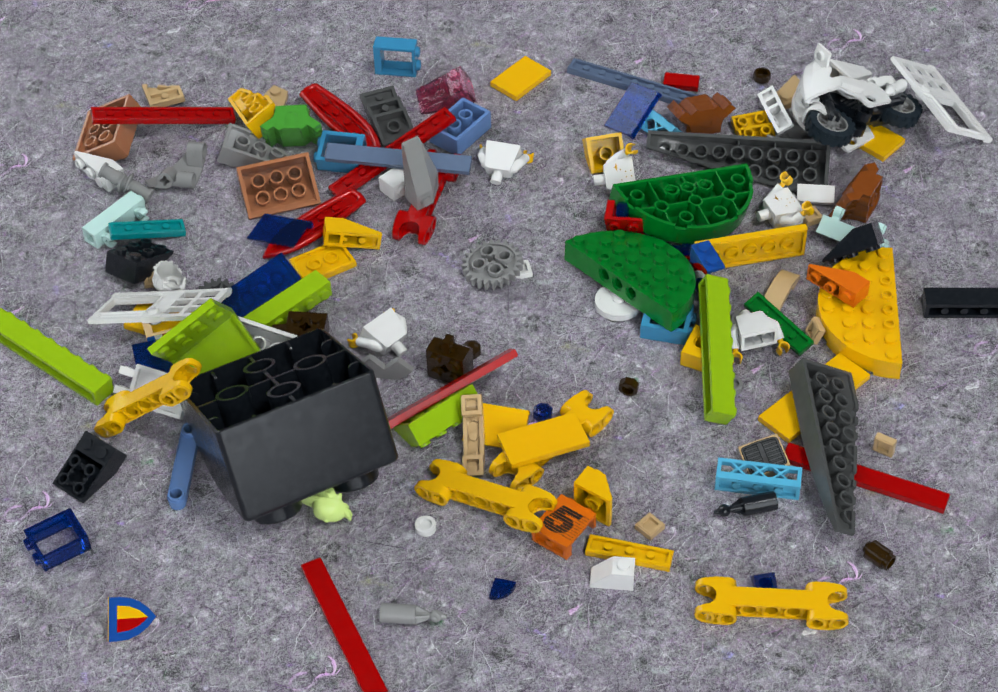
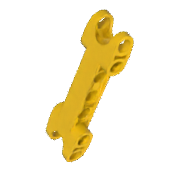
(165, 390)
(592, 422)
(514, 505)
(806, 604)

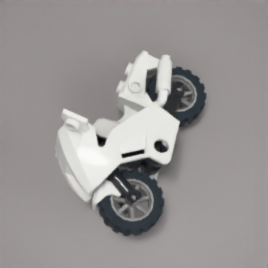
(843, 107)

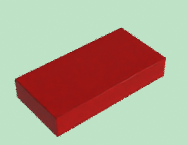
(682, 81)

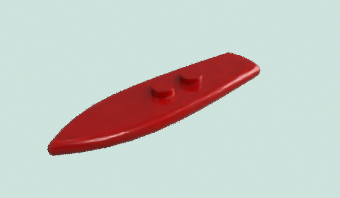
(337, 113)
(339, 207)

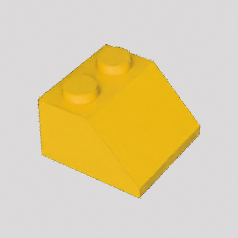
(600, 149)
(593, 491)

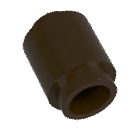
(879, 555)

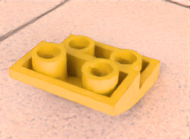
(752, 124)

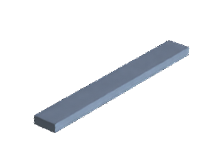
(623, 80)
(393, 158)

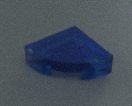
(501, 588)

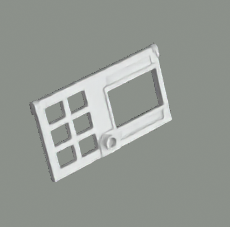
(935, 96)
(163, 304)

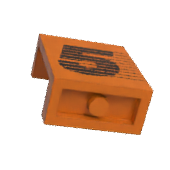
(564, 526)

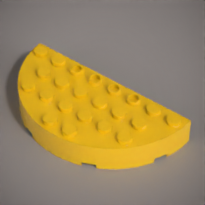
(871, 329)

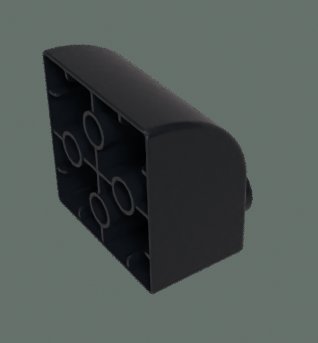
(290, 425)

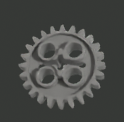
(492, 264)

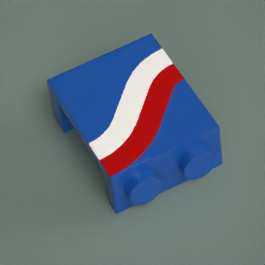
(704, 260)

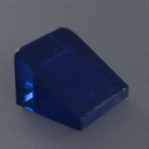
(765, 580)

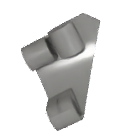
(185, 172)

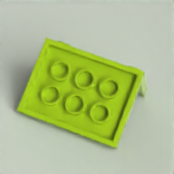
(209, 335)

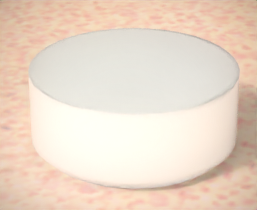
(425, 526)

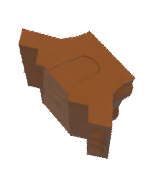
(702, 112)
(861, 194)

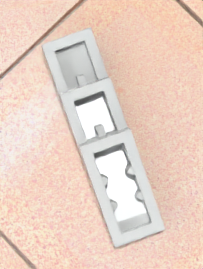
(775, 110)

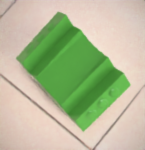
(291, 127)

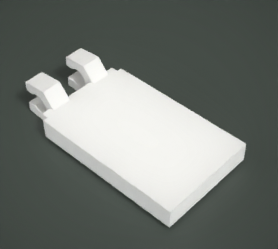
(142, 376)

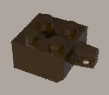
(304, 322)
(448, 359)

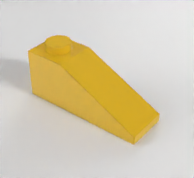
(346, 233)

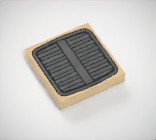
(765, 451)

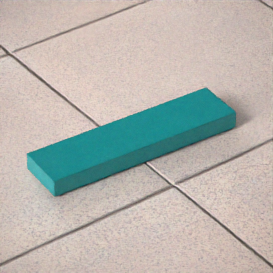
(146, 229)

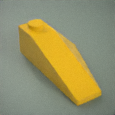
(252, 109)

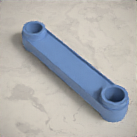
(182, 469)

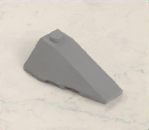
(243, 148)
(419, 174)

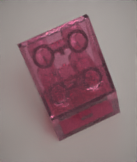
(445, 91)

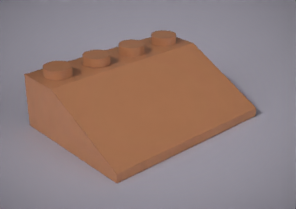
(108, 140)
(278, 185)

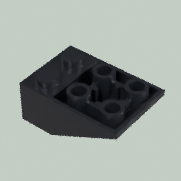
(865, 237)
(135, 260)
(89, 467)

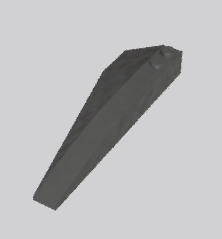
(766, 156)
(828, 422)

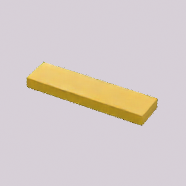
(644, 555)

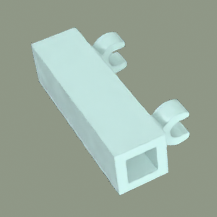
(124, 210)
(837, 230)

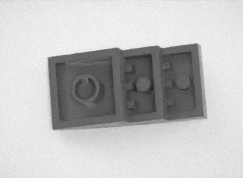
(386, 114)

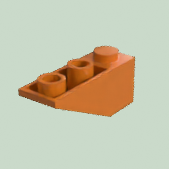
(843, 284)

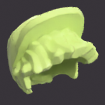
(329, 506)

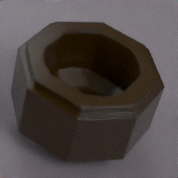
(762, 75)
(476, 347)
(628, 386)

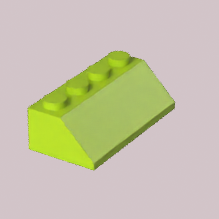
(434, 420)

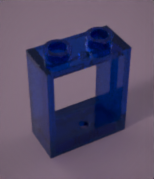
(50, 527)

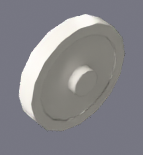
(613, 307)

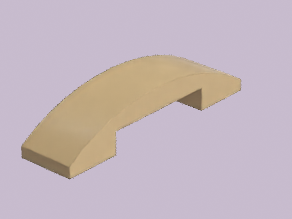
(781, 287)
(473, 434)

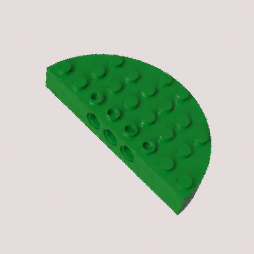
(689, 204)
(638, 270)

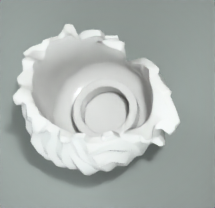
(168, 277)

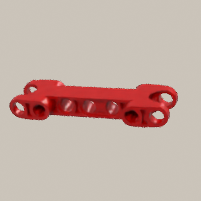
(421, 221)

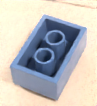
(470, 125)

